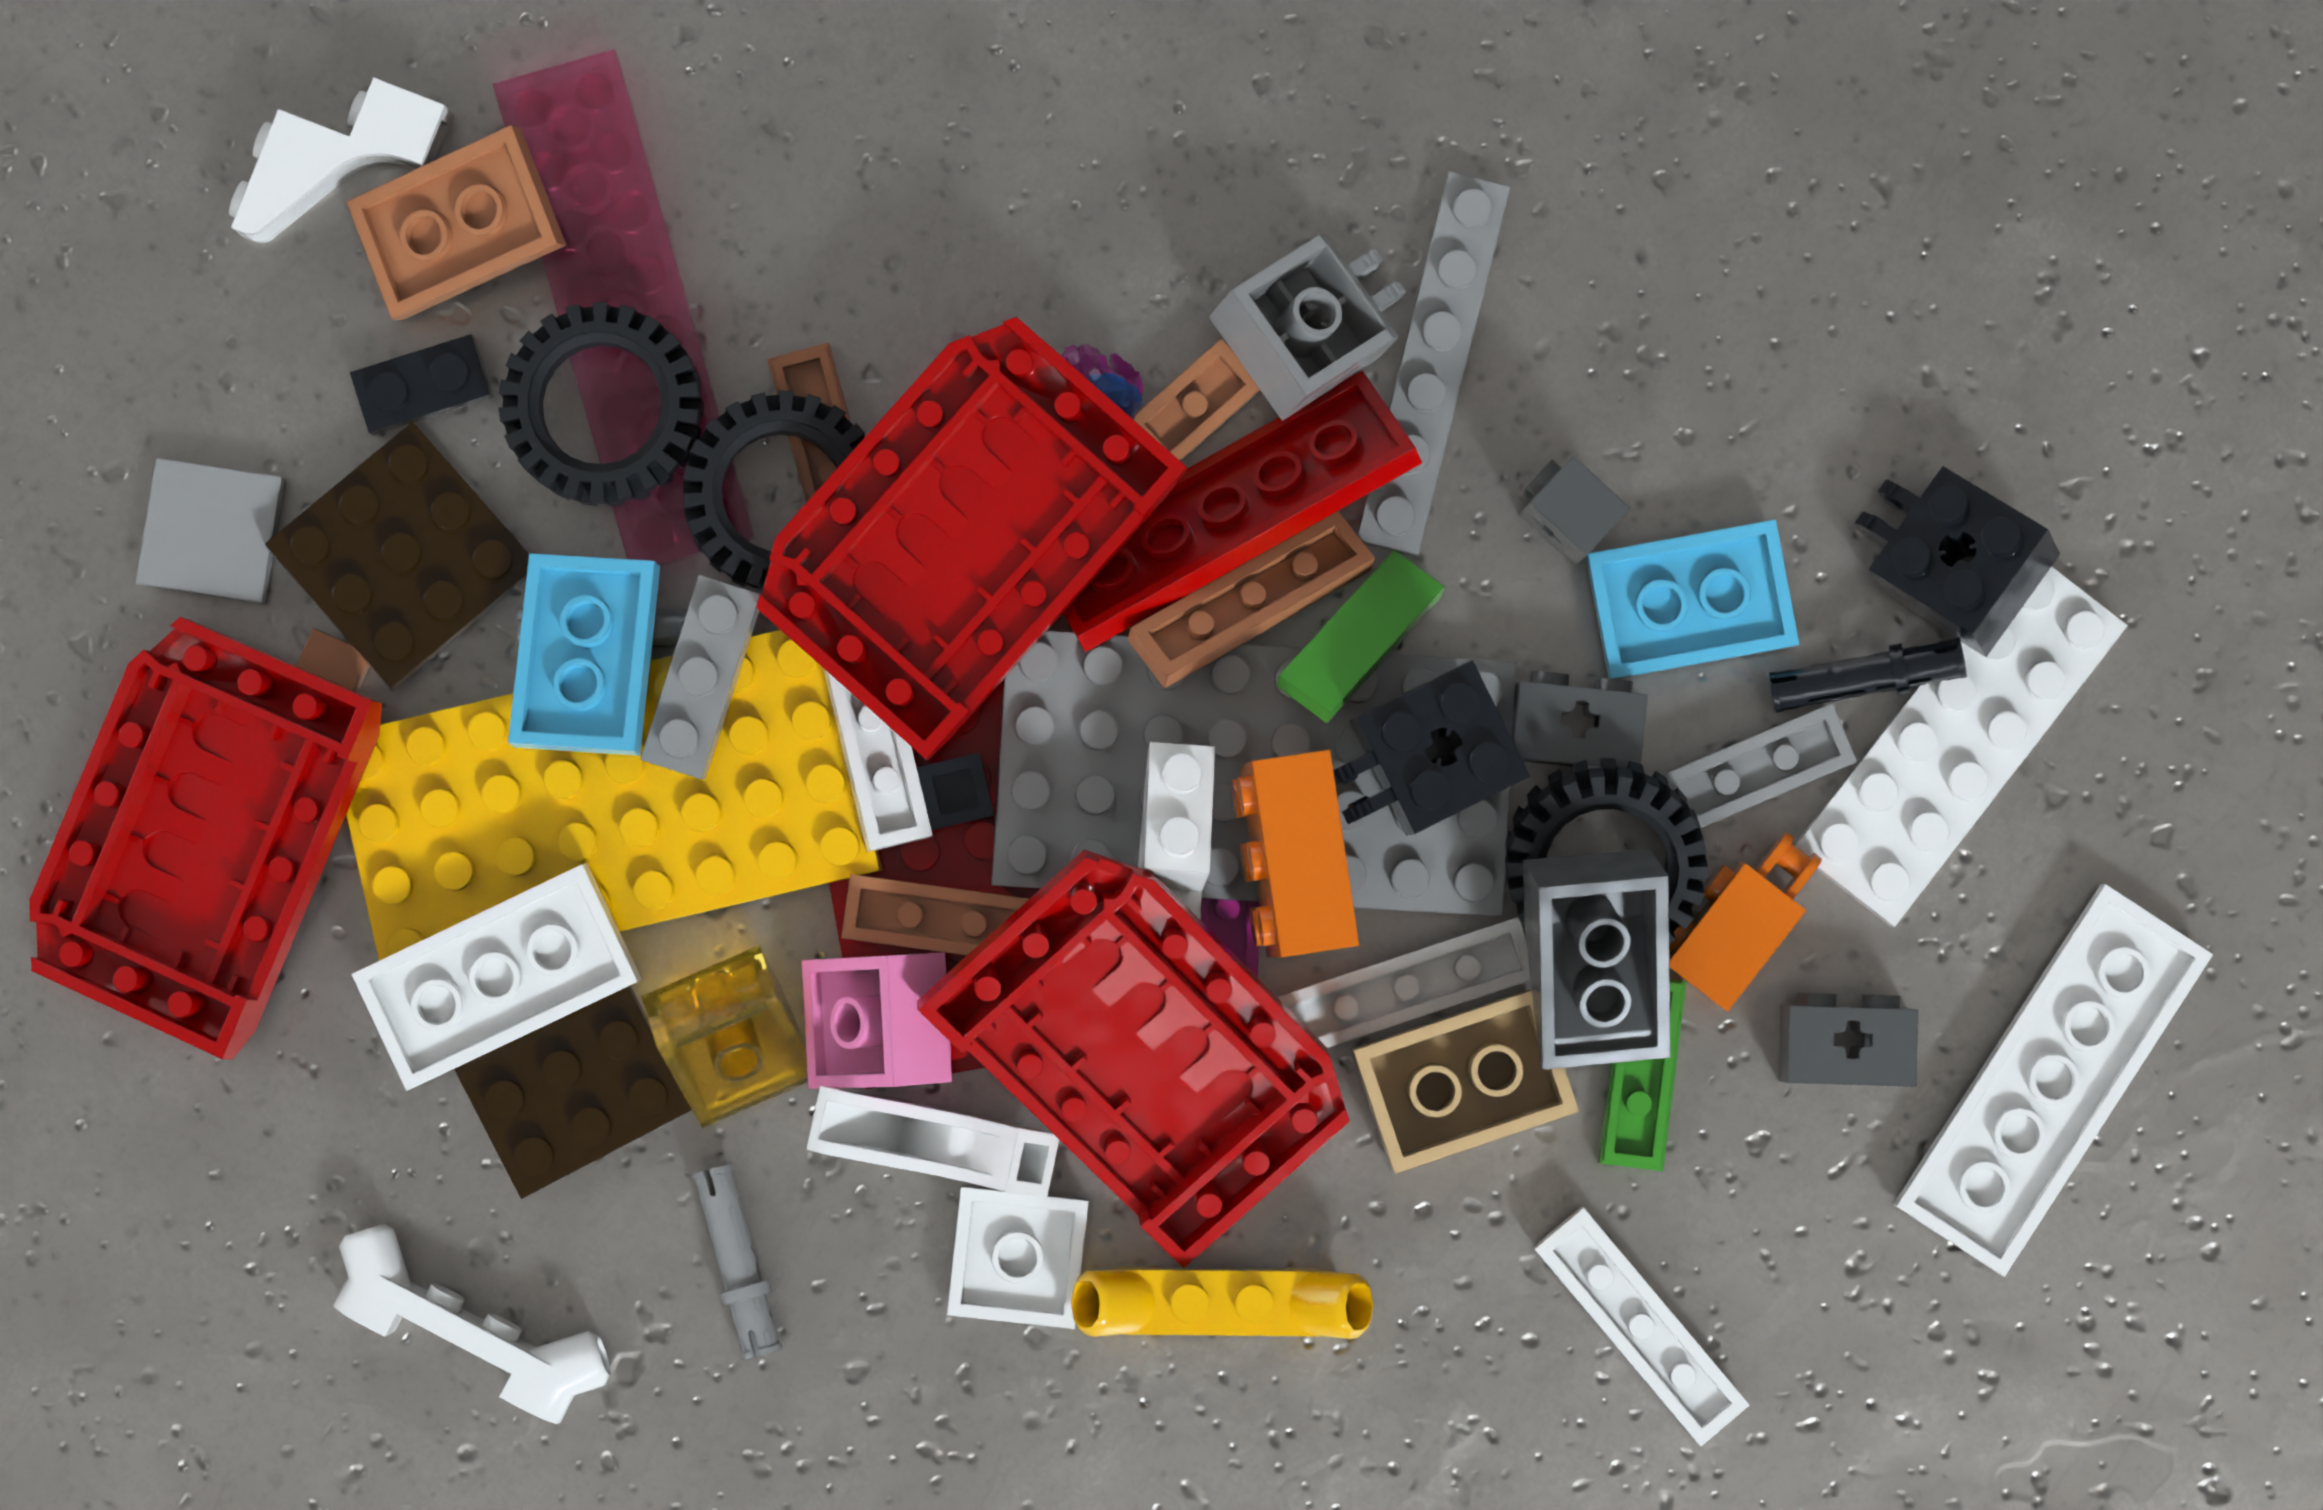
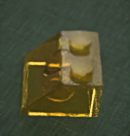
(728, 1036)

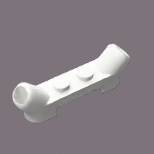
(541, 1376)

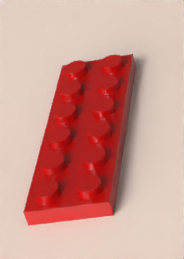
(1247, 504)

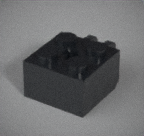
(1924, 556)
(1395, 744)

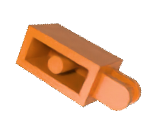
(1741, 923)

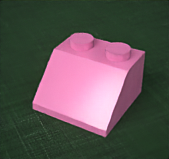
(867, 1022)

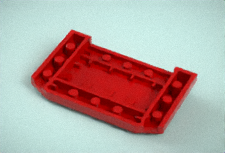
(962, 530)
(199, 835)
(1143, 1049)

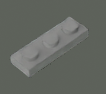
(701, 678)
(1764, 765)

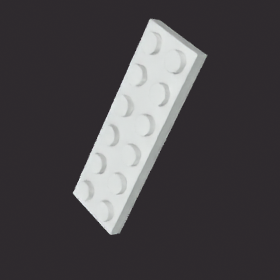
(1956, 750)
(2053, 1079)

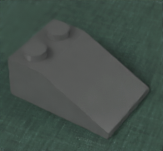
(1598, 957)

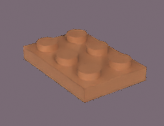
(456, 223)

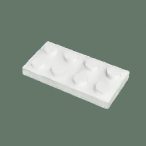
(496, 976)

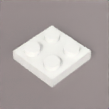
(1017, 1257)

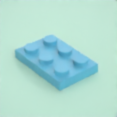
(1692, 599)
(584, 654)

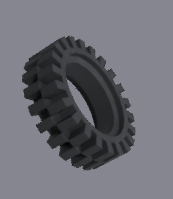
(563, 338)
(715, 451)
(1620, 790)

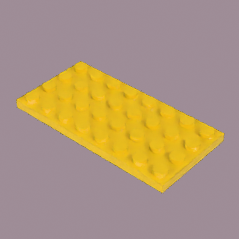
(468, 821)

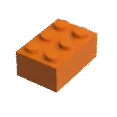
(1295, 855)

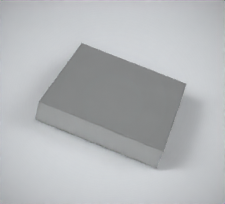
(210, 531)

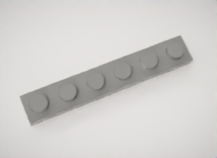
(1436, 355)

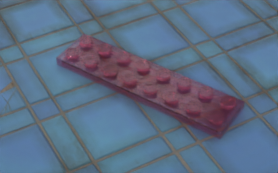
(618, 254)

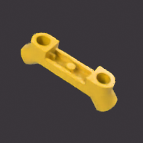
(1221, 1302)

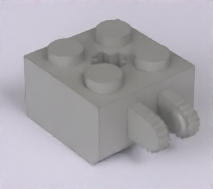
(1307, 323)

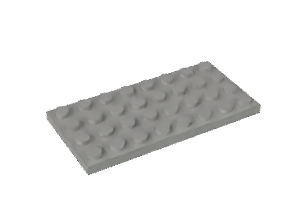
(1079, 752)

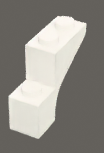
(306, 161)
(1178, 818)
(933, 1141)

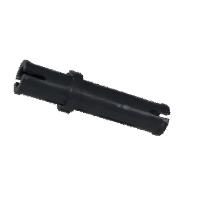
(1881, 672)

